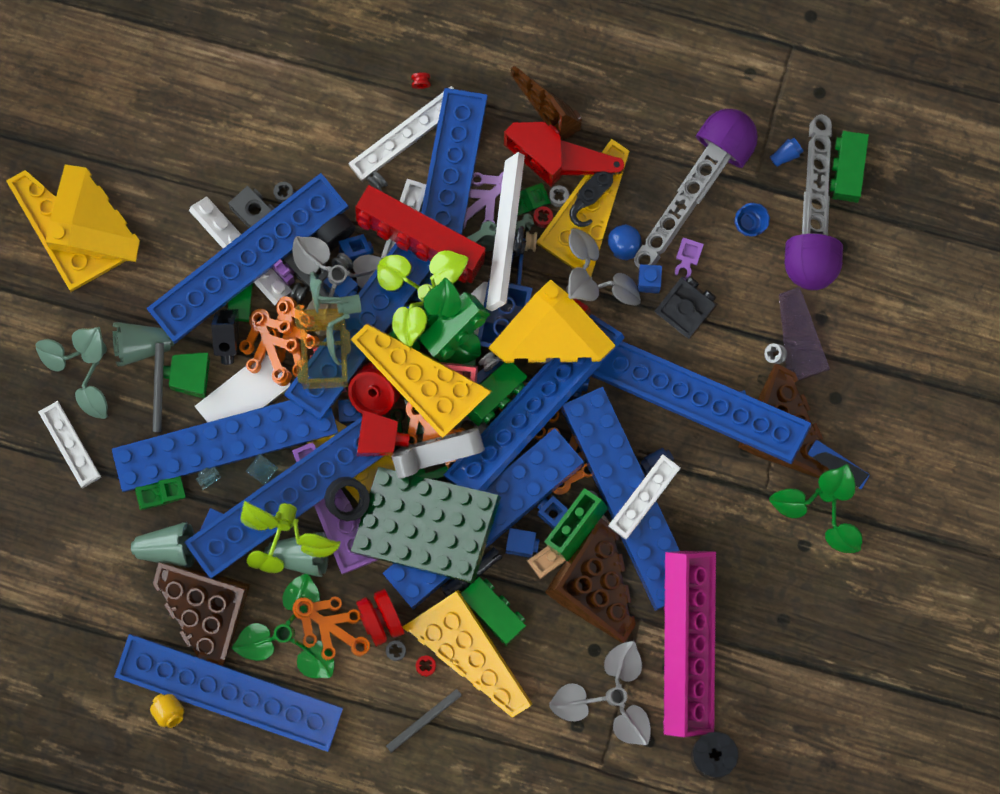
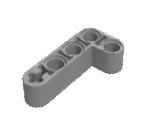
(437, 451)

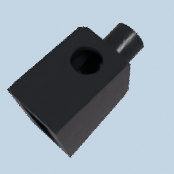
(225, 334)

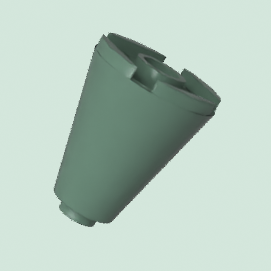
(137, 342)
(165, 545)
(296, 560)

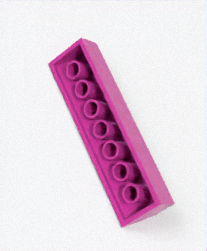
(689, 643)

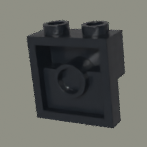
(686, 306)

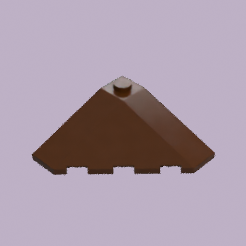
(547, 105)
(783, 394)
(594, 584)
(203, 607)

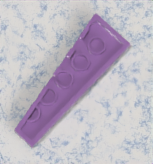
(338, 529)

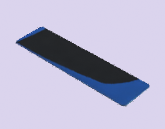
(834, 460)

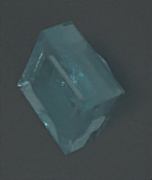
(262, 469)
(207, 477)

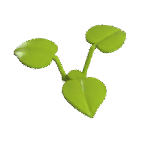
(393, 271)
(285, 519)

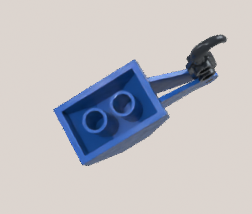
(517, 298)

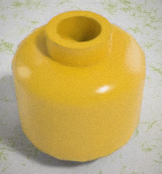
(167, 710)

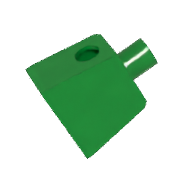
(188, 373)

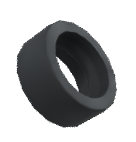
(335, 230)
(359, 510)

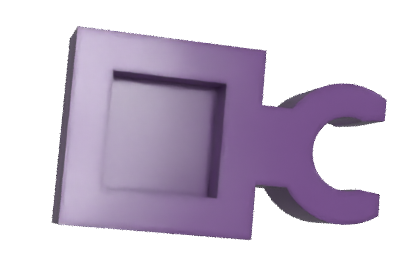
(688, 253)
(284, 272)

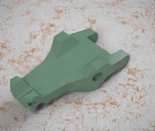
(487, 232)

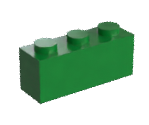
(849, 166)
(450, 332)
(503, 383)
(576, 524)
(494, 611)

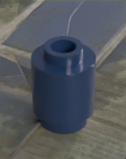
(651, 459)

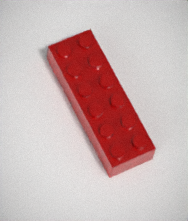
(415, 231)

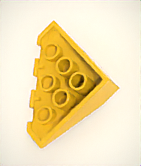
(86, 221)
(551, 328)

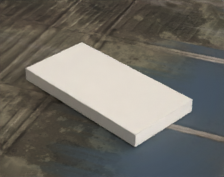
(242, 393)

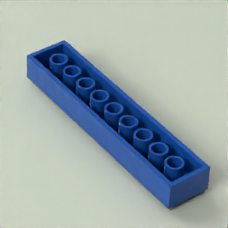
(617, 477)
(520, 489)

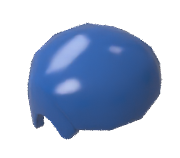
(752, 219)
(624, 242)

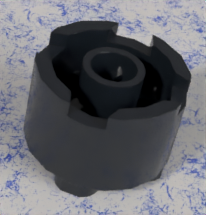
(708, 766)

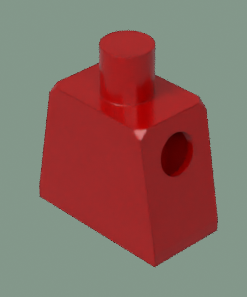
(379, 436)

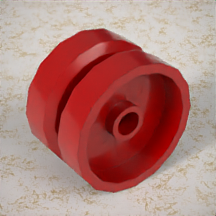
(372, 391)
(380, 617)

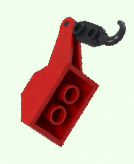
(553, 157)

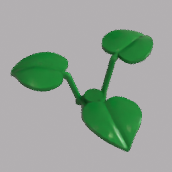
(446, 301)
(833, 485)
(256, 643)

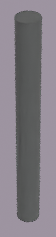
(158, 387)
(425, 719)

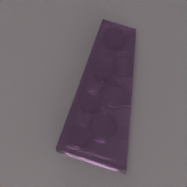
(800, 337)

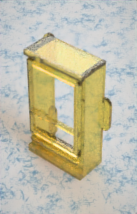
(311, 321)

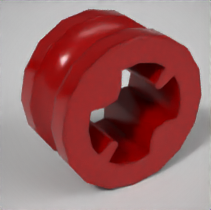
(420, 80)
(536, 216)
(425, 658)

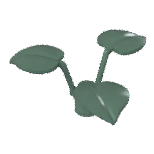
(345, 305)
(92, 348)

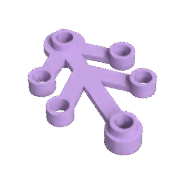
(485, 197)

